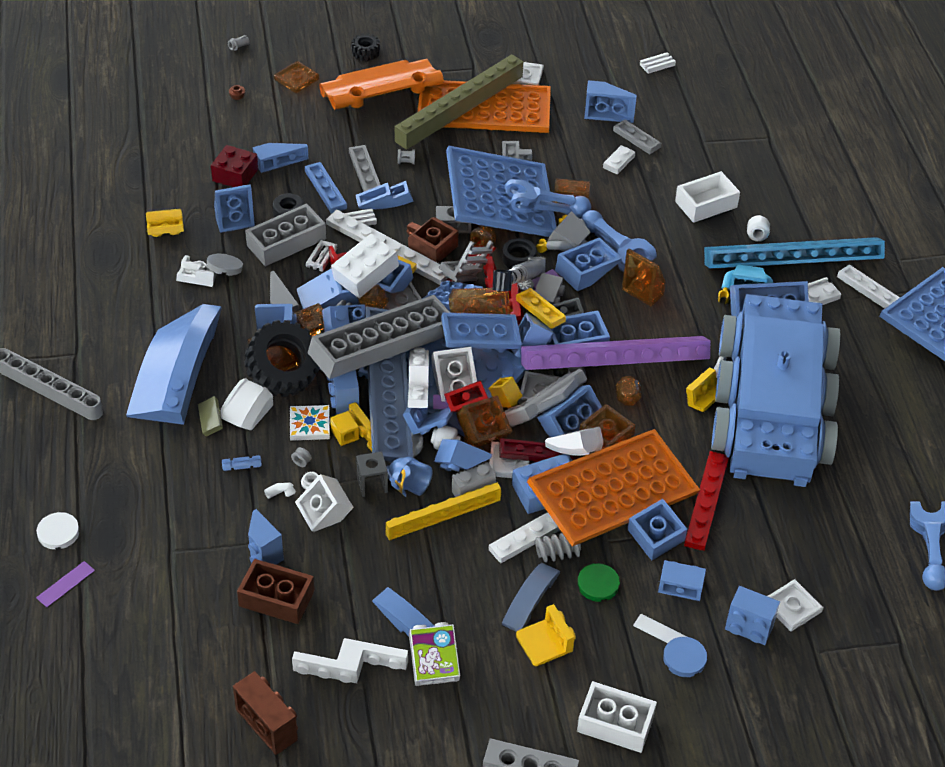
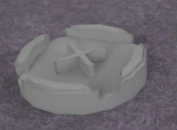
(224, 263)

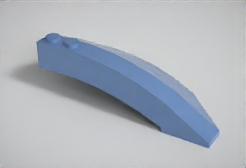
(172, 366)

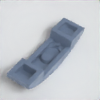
(529, 596)

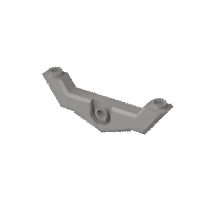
(548, 397)

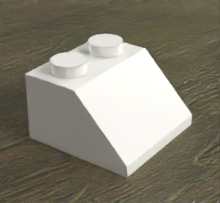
(323, 503)

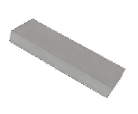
(637, 136)

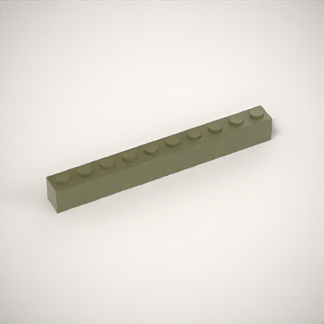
(458, 102)

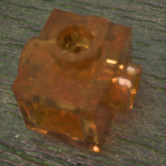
(375, 298)

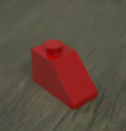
(465, 395)

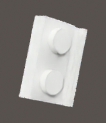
(822, 291)

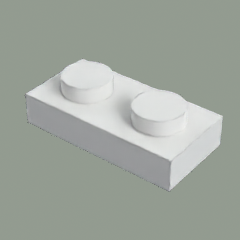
(619, 159)

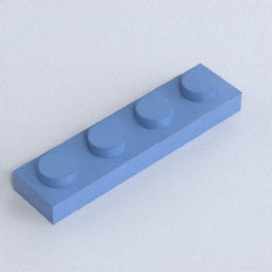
(325, 187)

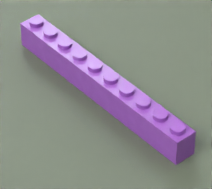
(615, 352)

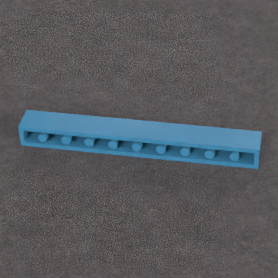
(794, 252)

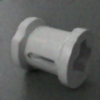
(410, 156)

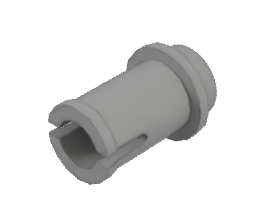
(234, 44)

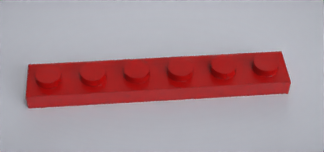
(706, 501)

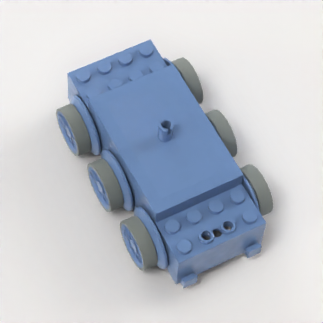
(777, 389)

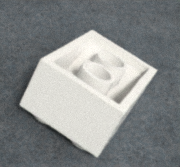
(453, 369)

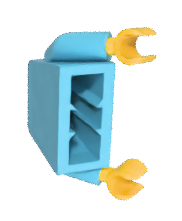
(742, 275)

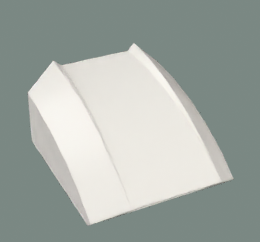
(246, 404)
(577, 442)

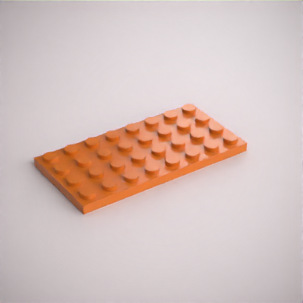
(512, 109)
(611, 486)

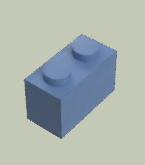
(681, 580)

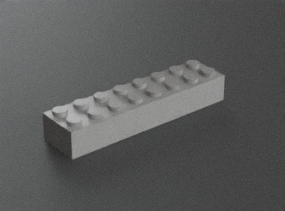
(378, 337)

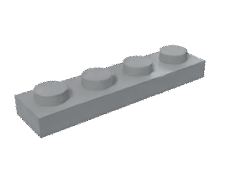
(364, 167)

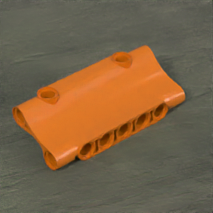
(353, 87)

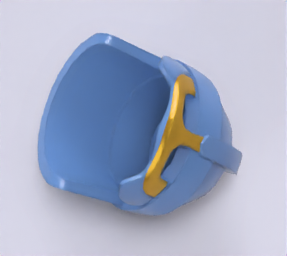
(409, 475)

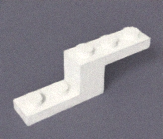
(418, 378)
(350, 660)

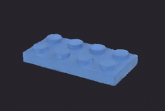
(481, 330)

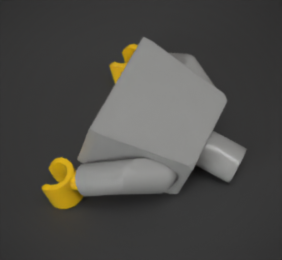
(567, 235)

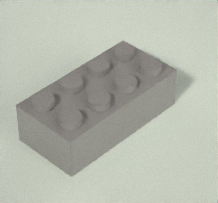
(285, 234)

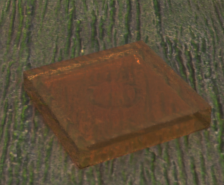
(296, 76)

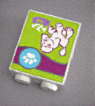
(434, 654)

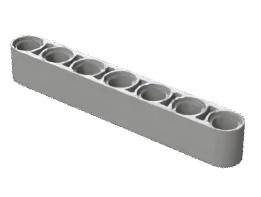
(50, 385)

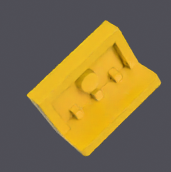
(164, 222)
(702, 391)

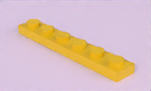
(443, 511)

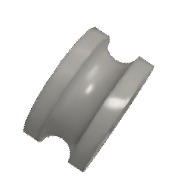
(301, 457)

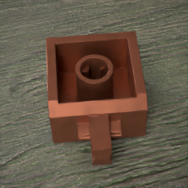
(432, 239)

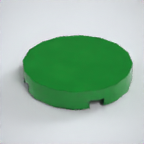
(598, 582)

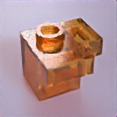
(311, 319)

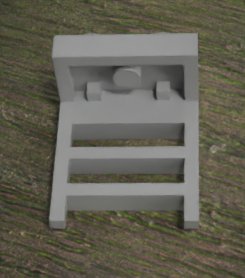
(460, 271)

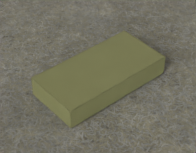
(210, 416)

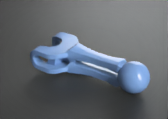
(534, 199)
(617, 241)
(931, 527)

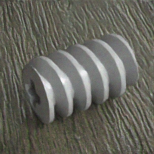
(554, 547)

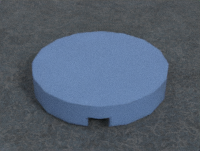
(685, 656)

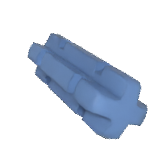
(241, 463)

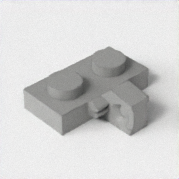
(512, 149)

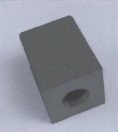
(364, 471)

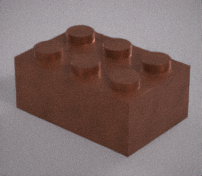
(276, 591)
(266, 712)

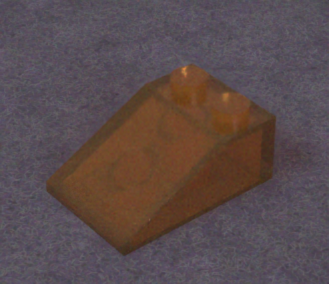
(642, 278)
(479, 301)

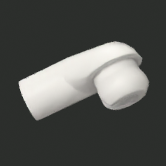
(278, 488)

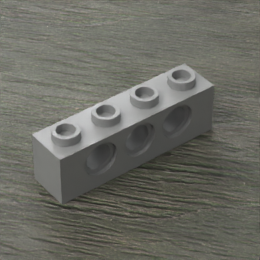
(521, 756)

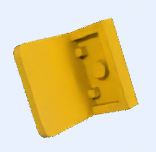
(547, 638)

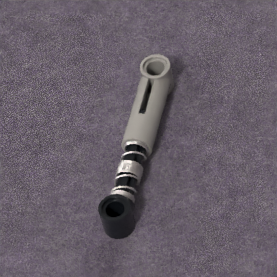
(519, 273)

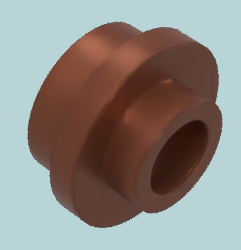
(237, 92)

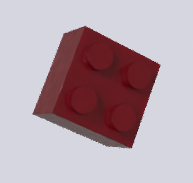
(234, 166)

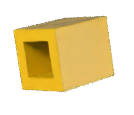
(507, 391)
(344, 428)

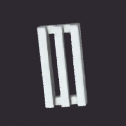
(657, 62)
(364, 216)
(320, 263)

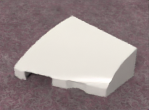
(195, 272)

